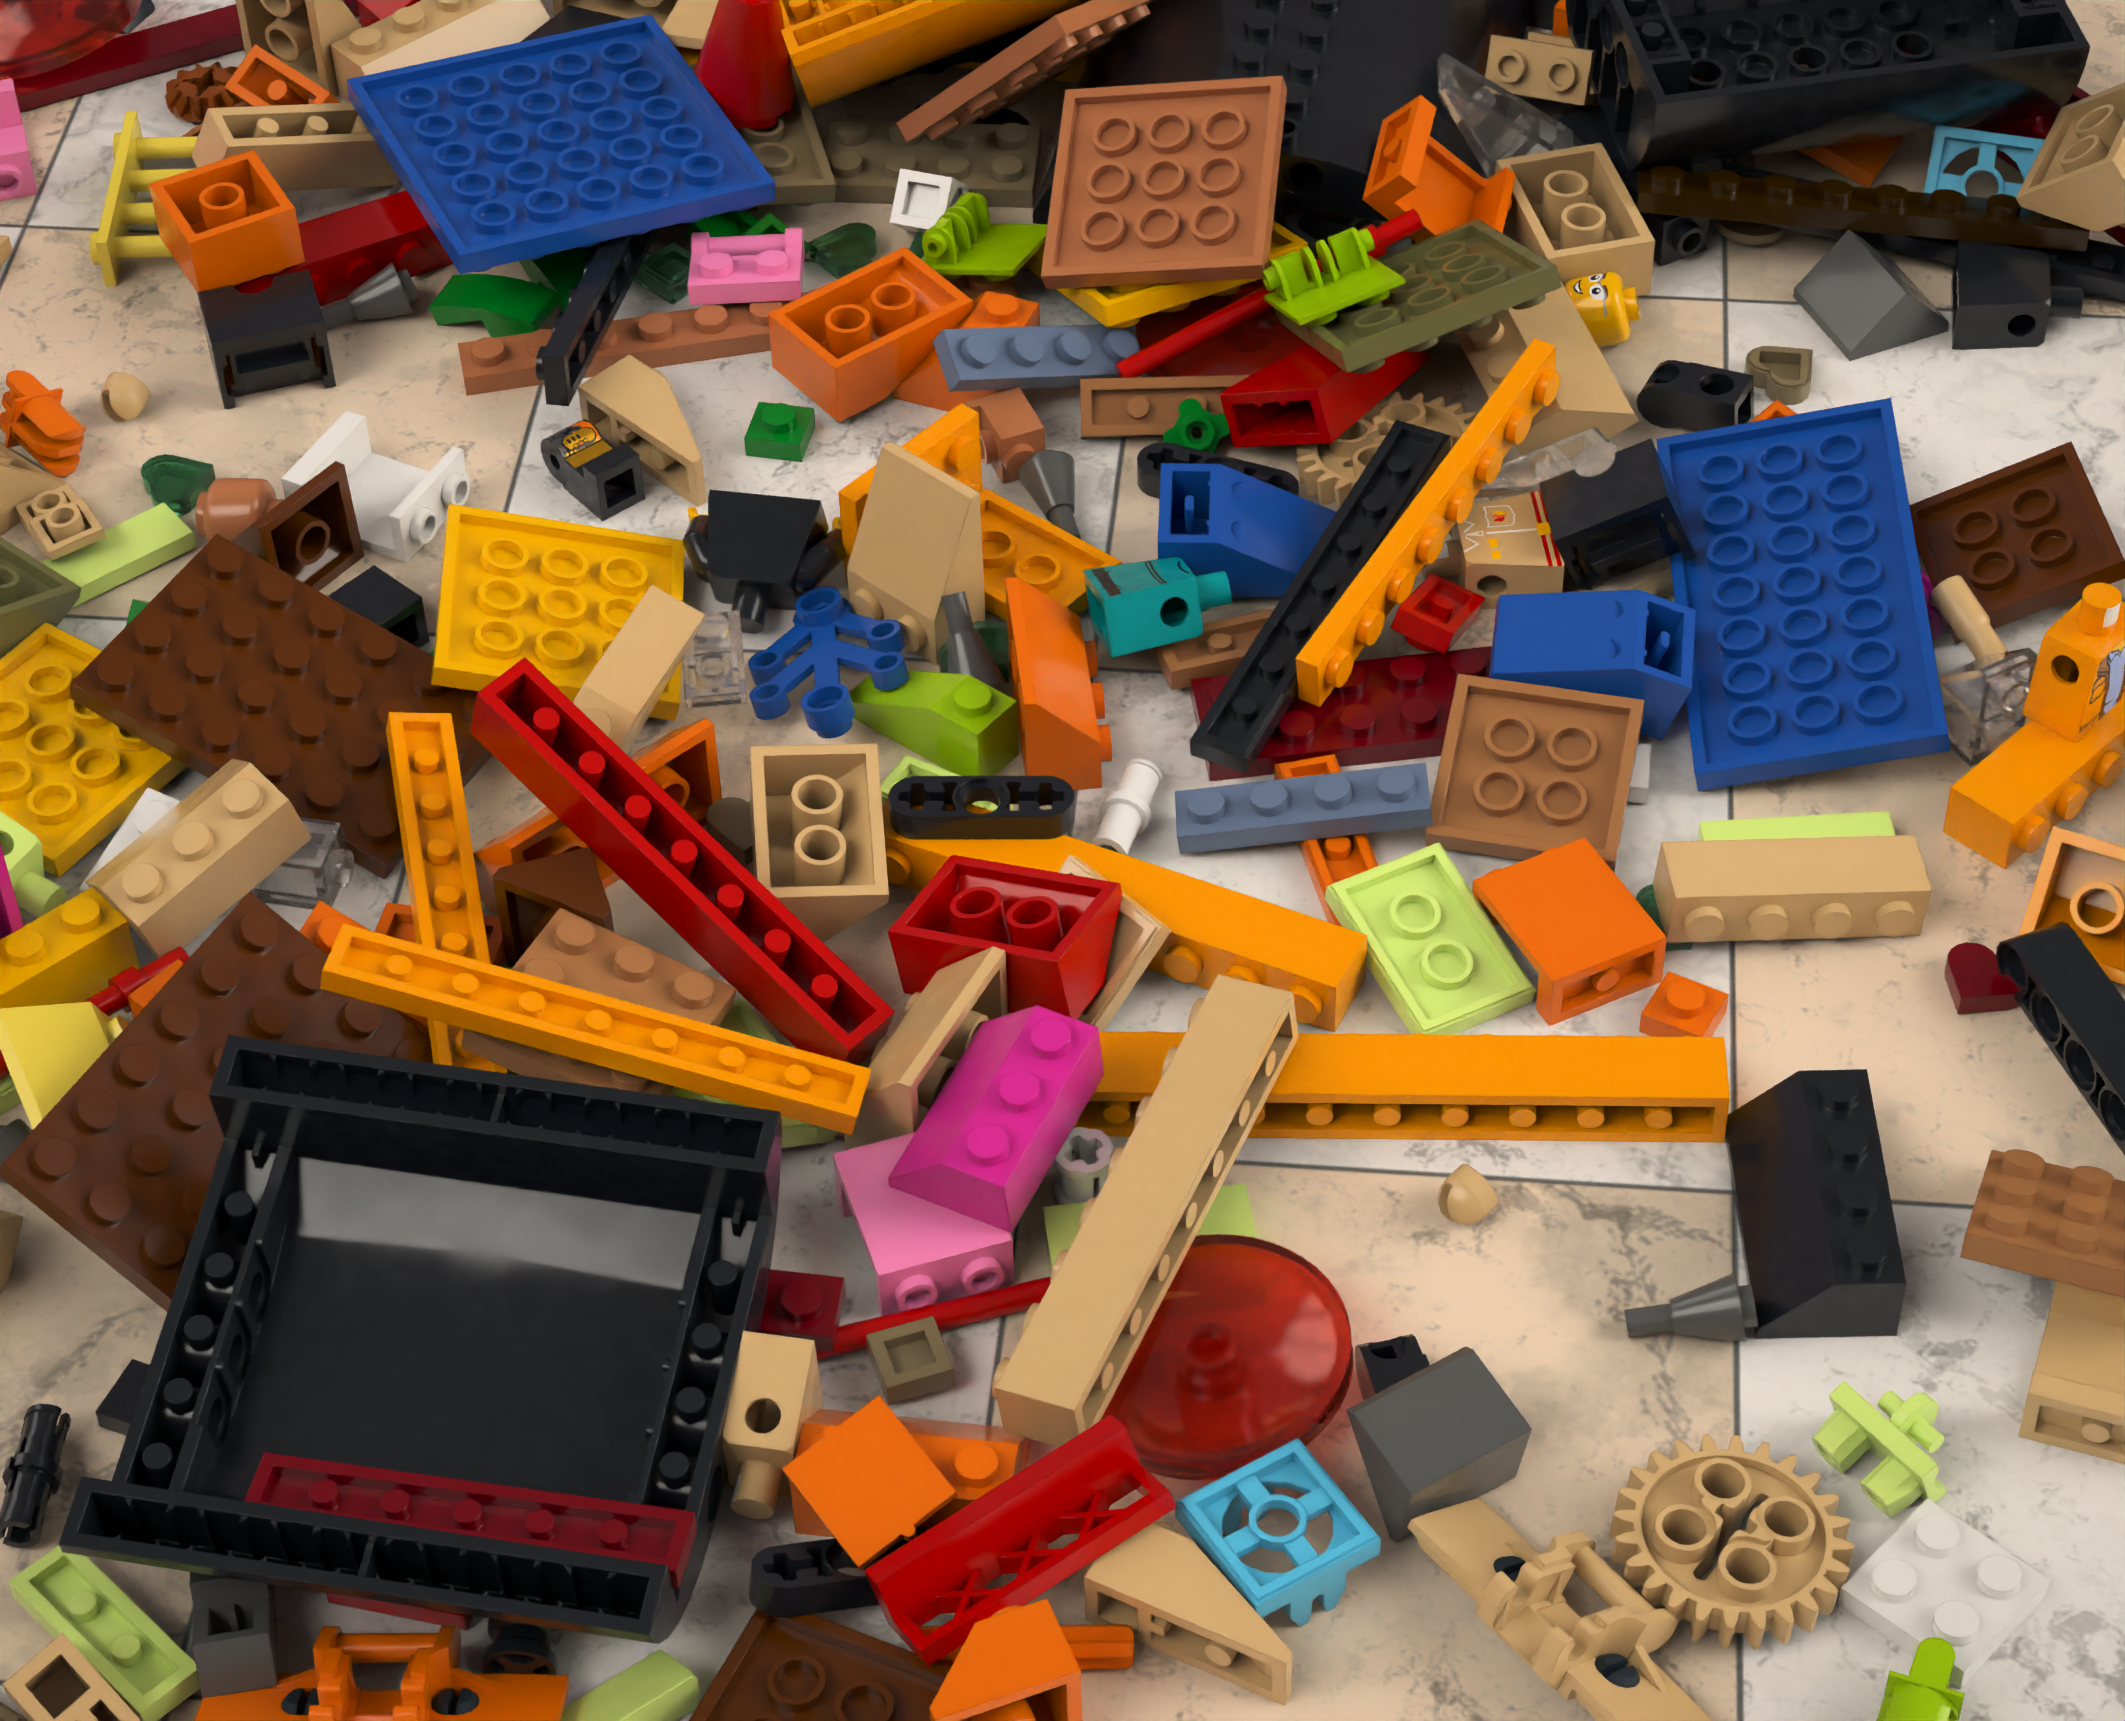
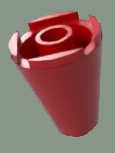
(748, 63)

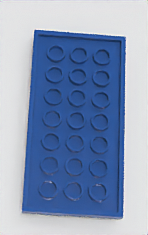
(1803, 597)

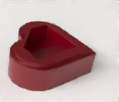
(1976, 980)

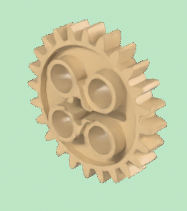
(1336, 466)
(1766, 1576)

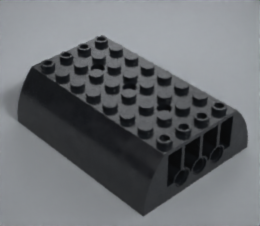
(1964, 70)

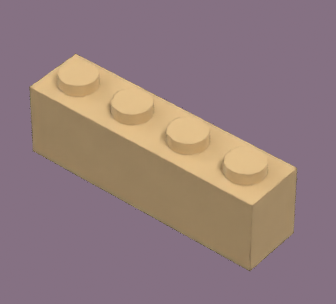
(298, 144)
(1791, 888)

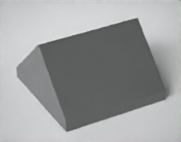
(1866, 300)
(1438, 1439)

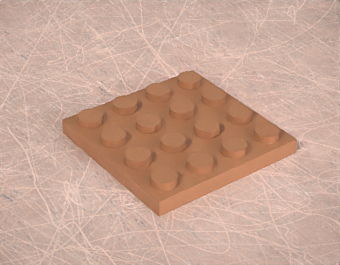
(1024, 64)
(1165, 183)

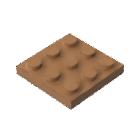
(1533, 769)
(608, 964)
(2050, 1222)

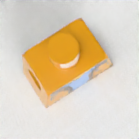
(2080, 665)

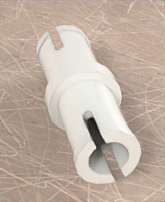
(1127, 810)

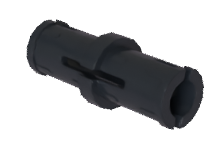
(33, 1475)

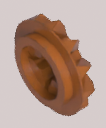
(183, 95)

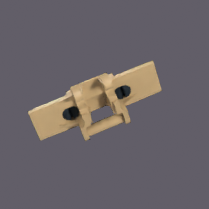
(1520, 1597)

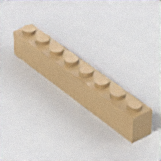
(1146, 1213)

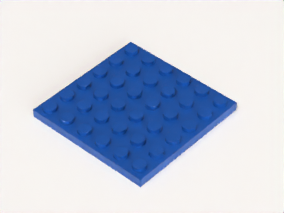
(558, 143)

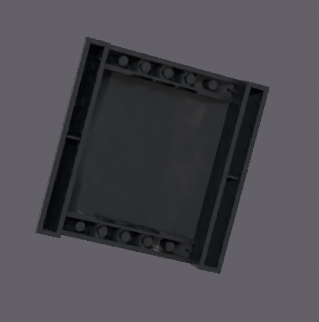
(1341, 69)
(456, 1293)

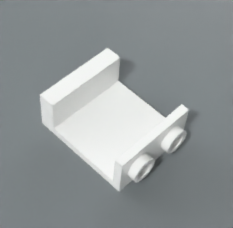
(392, 501)

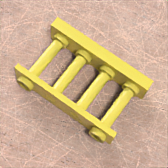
(120, 211)

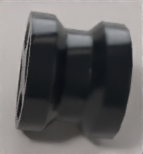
(520, 1648)

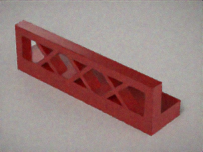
(1011, 1534)

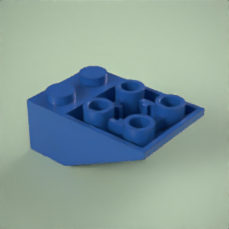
(1236, 526)
(1599, 644)

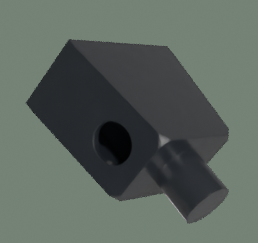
(2005, 297)

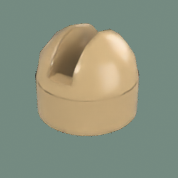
(123, 396)
(1466, 1196)

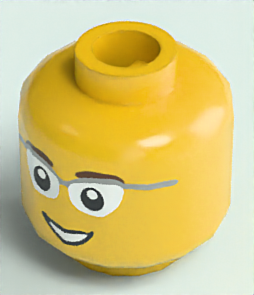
(1605, 306)

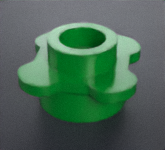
(1192, 416)

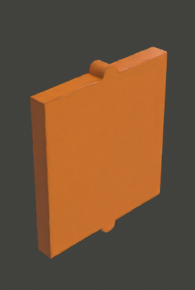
(869, 1482)

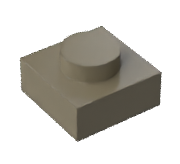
(910, 1360)

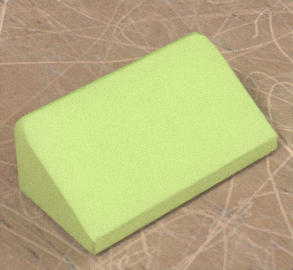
(647, 1691)

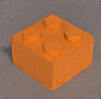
(227, 222)

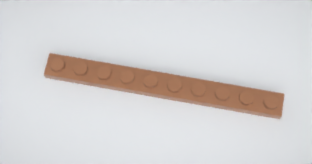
(653, 339)

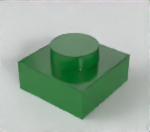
(779, 431)

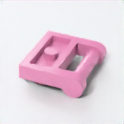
(746, 268)

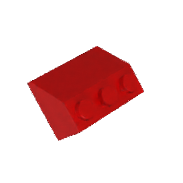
(1048, 923)

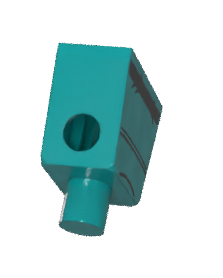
(1151, 603)

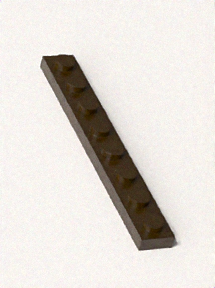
(1844, 207)

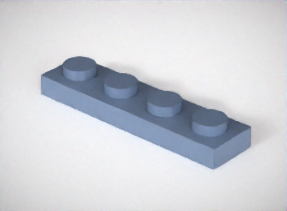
(1031, 355)
(1303, 808)

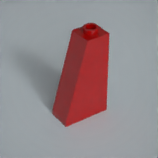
(1309, 398)

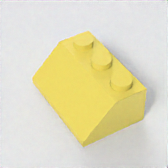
(52, 1049)

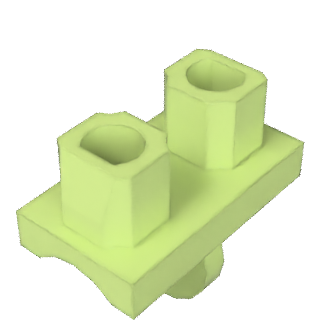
(1904, 1468)

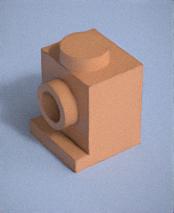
(1007, 431)

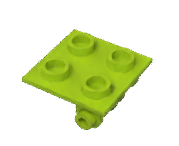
(971, 245)
(1318, 296)

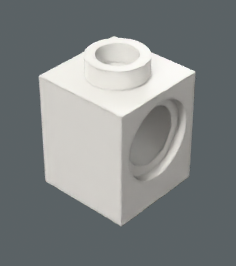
(923, 199)

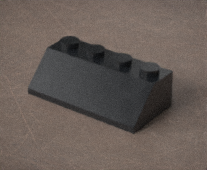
(1816, 1209)

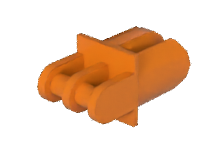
(41, 423)

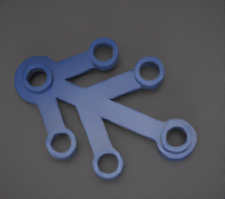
(821, 618)

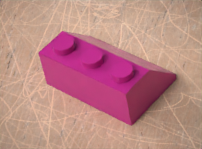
(1003, 1116)

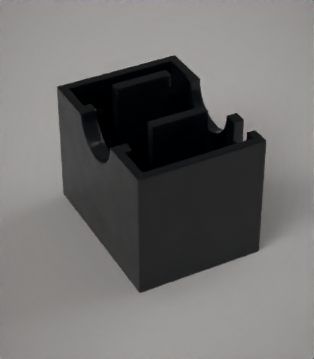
(266, 336)
(1614, 518)

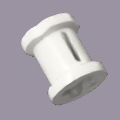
(1090, 1166)

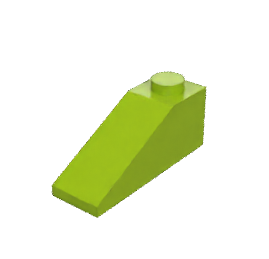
(945, 720)

